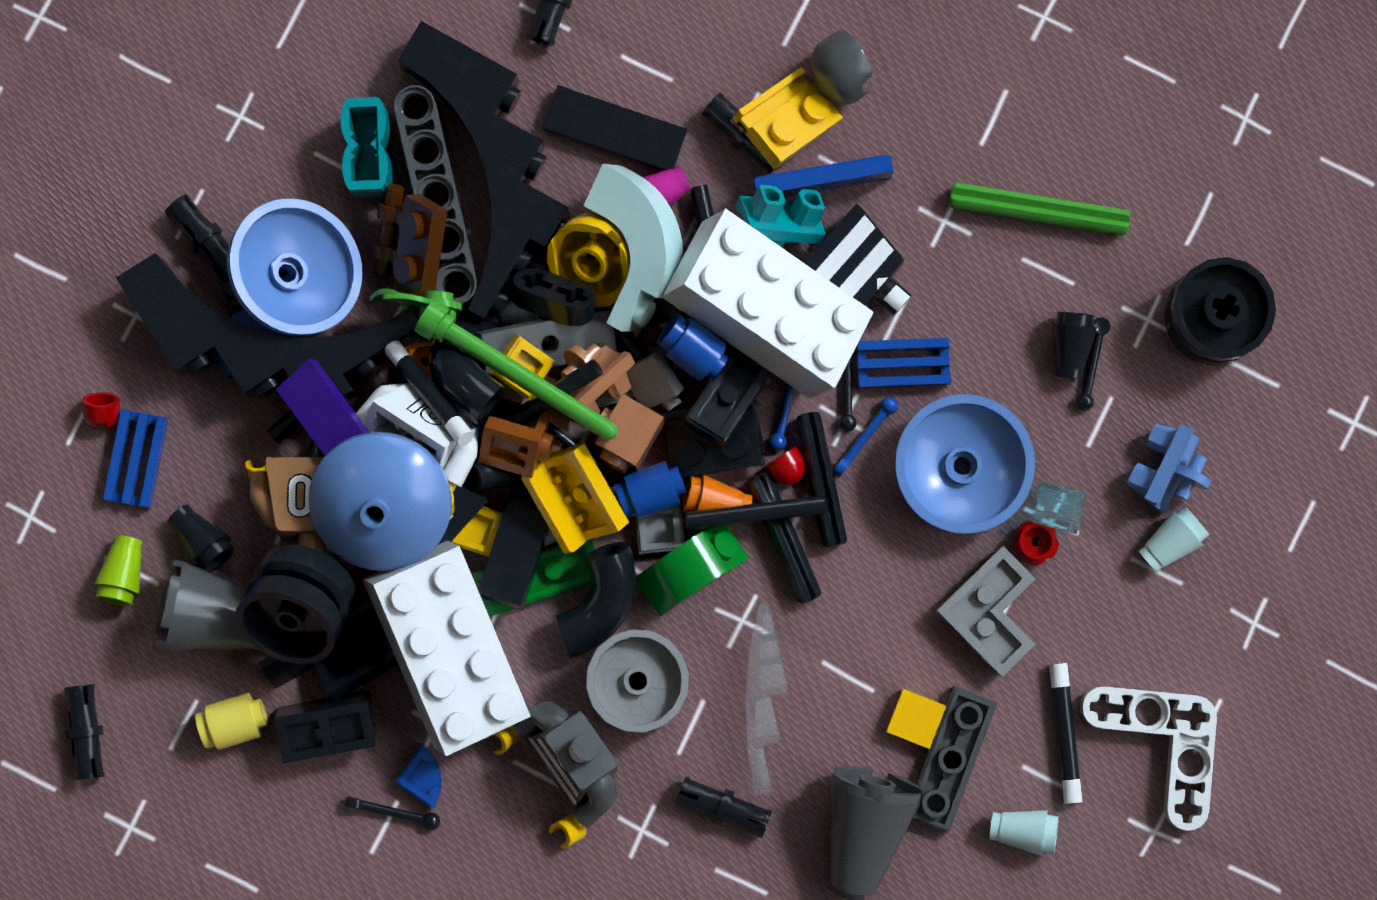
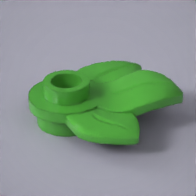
(416, 302)

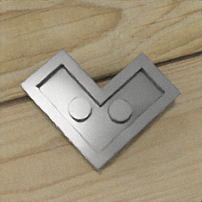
(978, 609)

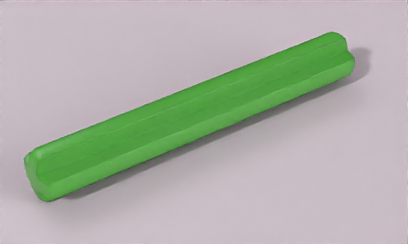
(1039, 209)

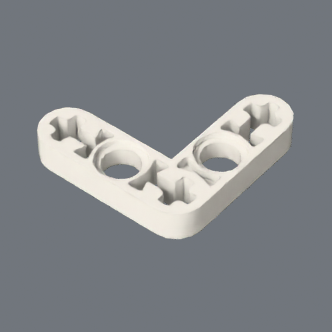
(1180, 739)

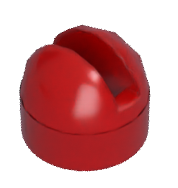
(101, 408)
(788, 467)

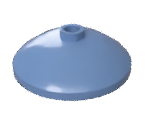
(314, 252)
(992, 444)
(387, 474)

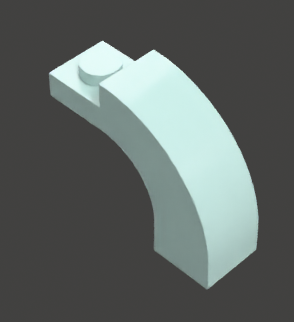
(651, 239)

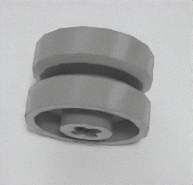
(610, 684)

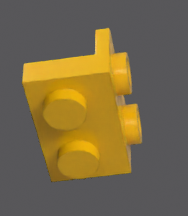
(574, 498)

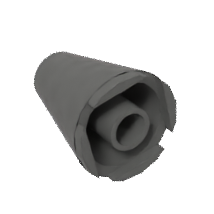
(199, 612)
(866, 827)

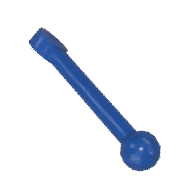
(887, 407)
(777, 441)

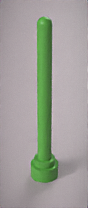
(440, 325)

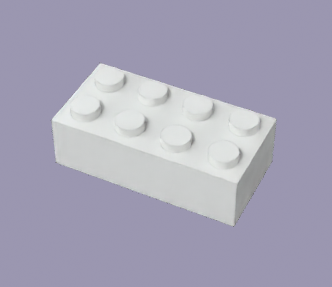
(767, 304)
(447, 649)

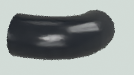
(463, 380)
(607, 600)

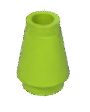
(120, 574)

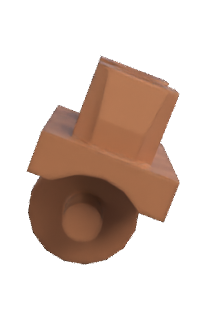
(613, 380)

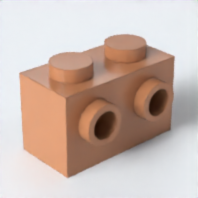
(636, 434)

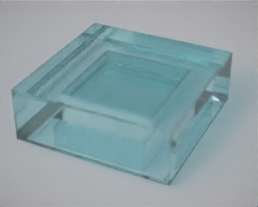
(1058, 507)

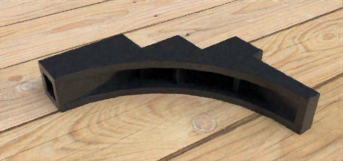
(478, 95)
(194, 333)

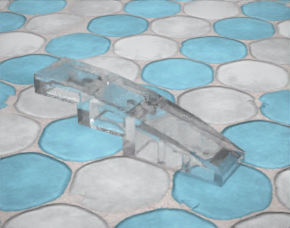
(763, 680)

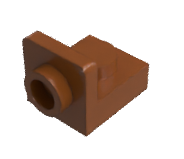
(515, 446)

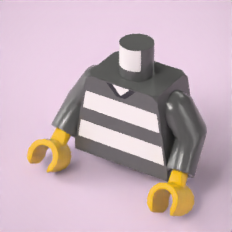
(573, 759)

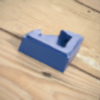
(422, 777)

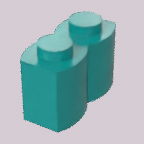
(369, 136)

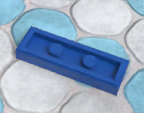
(830, 176)

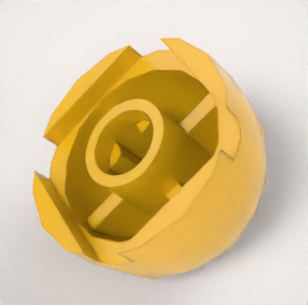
(592, 254)

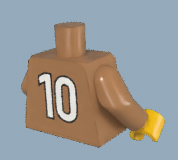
(282, 497)

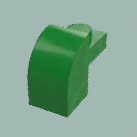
(690, 568)

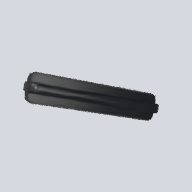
(821, 478)
(786, 542)

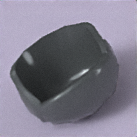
(840, 68)

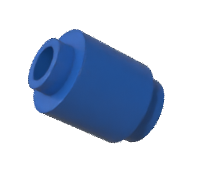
(693, 347)
(650, 490)

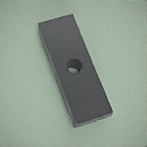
(560, 335)
(962, 731)

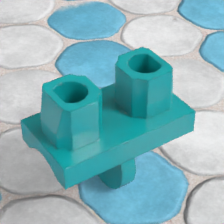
(784, 219)

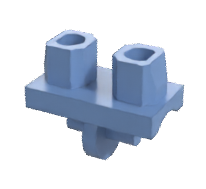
(1160, 485)

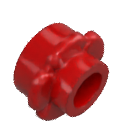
(1035, 554)

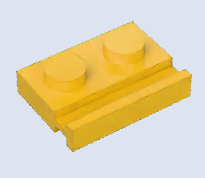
(787, 118)

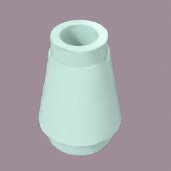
(1174, 539)
(1026, 830)

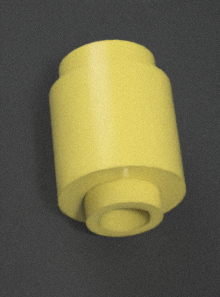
(231, 721)

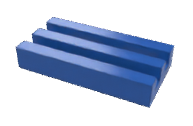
(942, 360)
(118, 454)

